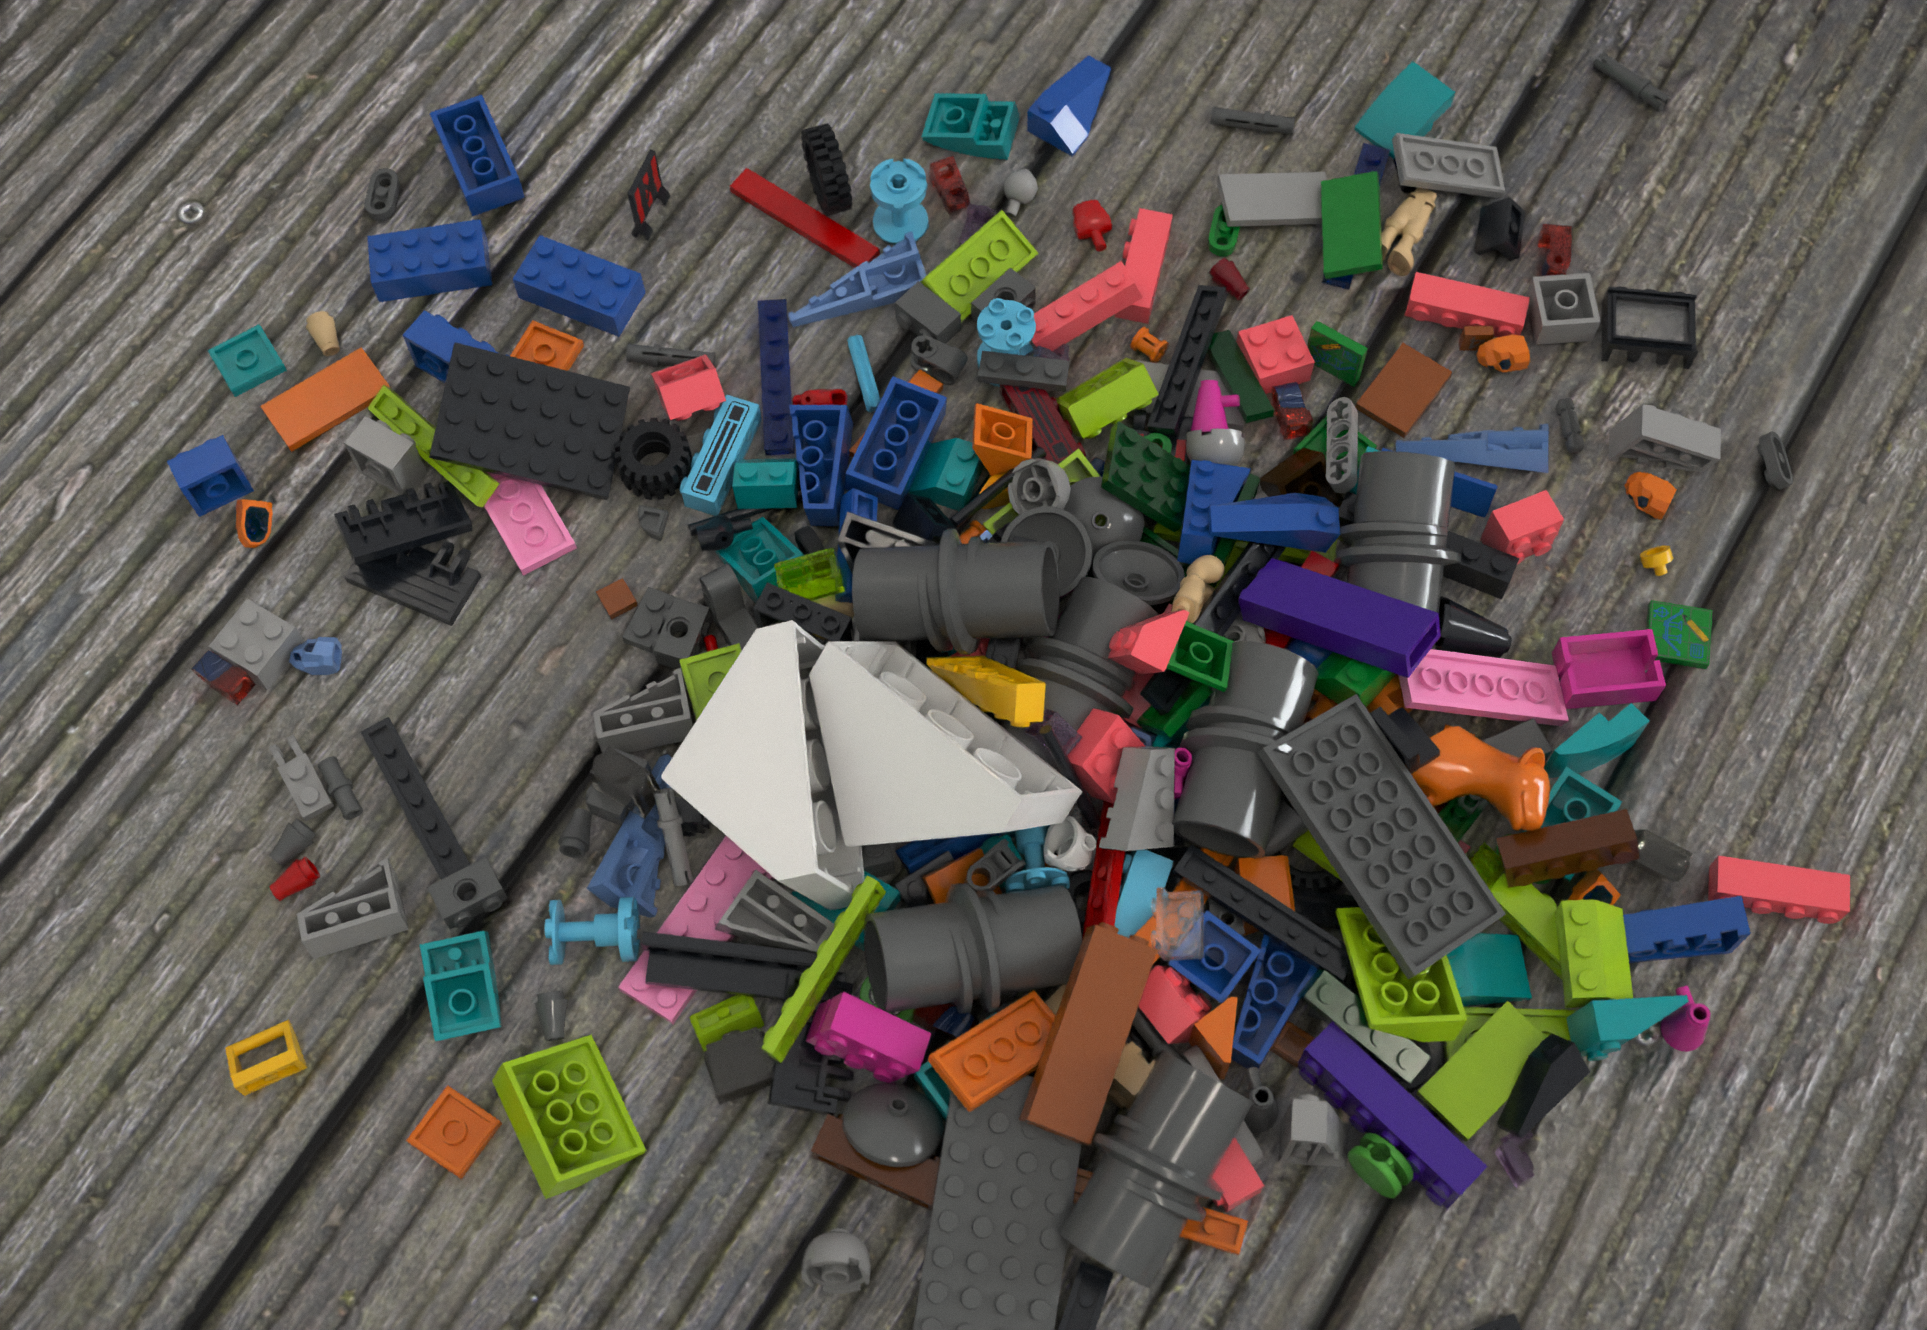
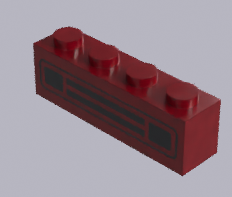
(1048, 427)

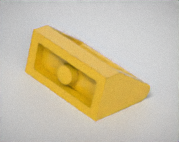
(270, 1070)

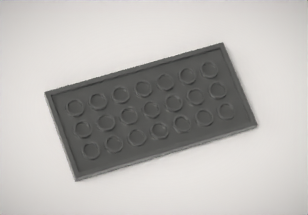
(1382, 835)
(997, 1220)

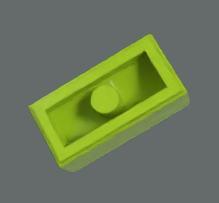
(729, 1015)

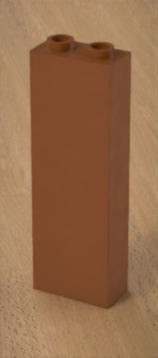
(1088, 1034)

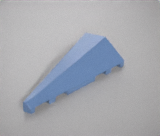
(867, 285)
(1503, 449)
(634, 858)

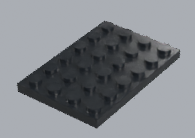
(529, 421)

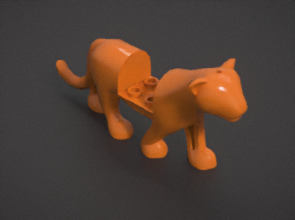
(1471, 767)

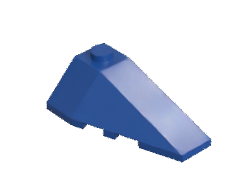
(1069, 105)
(1279, 520)

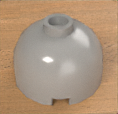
(1217, 446)
(1038, 485)
(836, 1262)

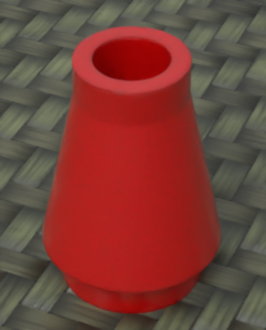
(295, 878)

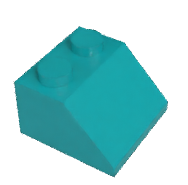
(948, 473)
(766, 483)

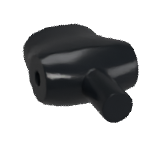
(720, 532)

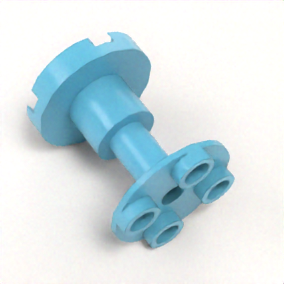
(899, 191)
(1005, 328)
(1031, 844)
(606, 930)

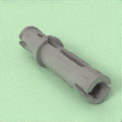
(670, 823)

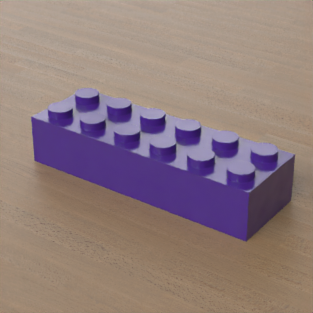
(1386, 1109)

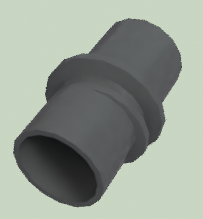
(1400, 527)
(956, 592)
(1077, 661)
(1229, 791)
(971, 948)
(1156, 1169)

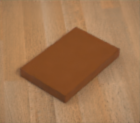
(1403, 390)

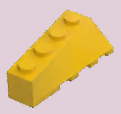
(994, 687)

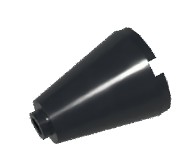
(1470, 632)

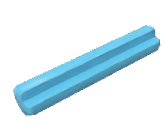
(864, 372)

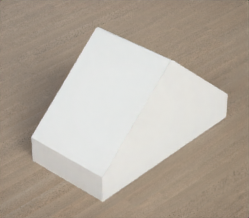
(921, 757)
(764, 772)

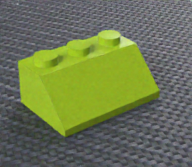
(1107, 397)
(1592, 952)

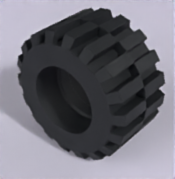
(648, 439)

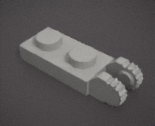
(302, 781)

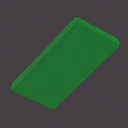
(1351, 225)

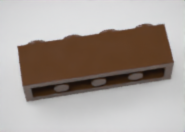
(1568, 848)
(911, 1183)

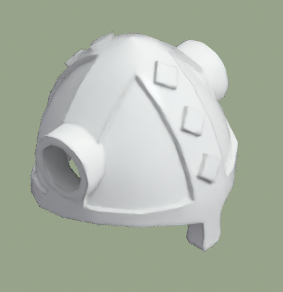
(1071, 845)

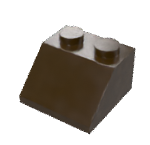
(1302, 474)

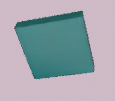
(247, 360)

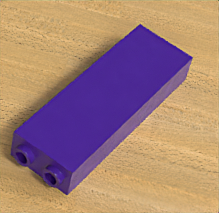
(1340, 617)

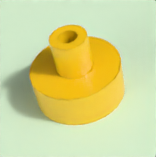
(1657, 558)

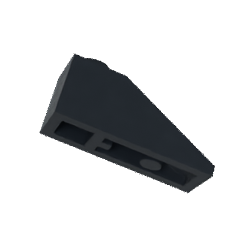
(1543, 1082)

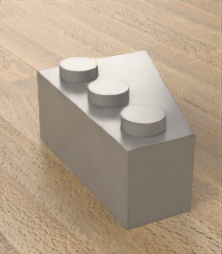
(1665, 438)
(647, 719)
(1143, 800)
(355, 915)
(774, 917)
(1313, 1134)

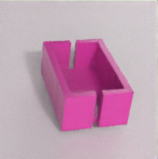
(1608, 668)
(868, 1038)

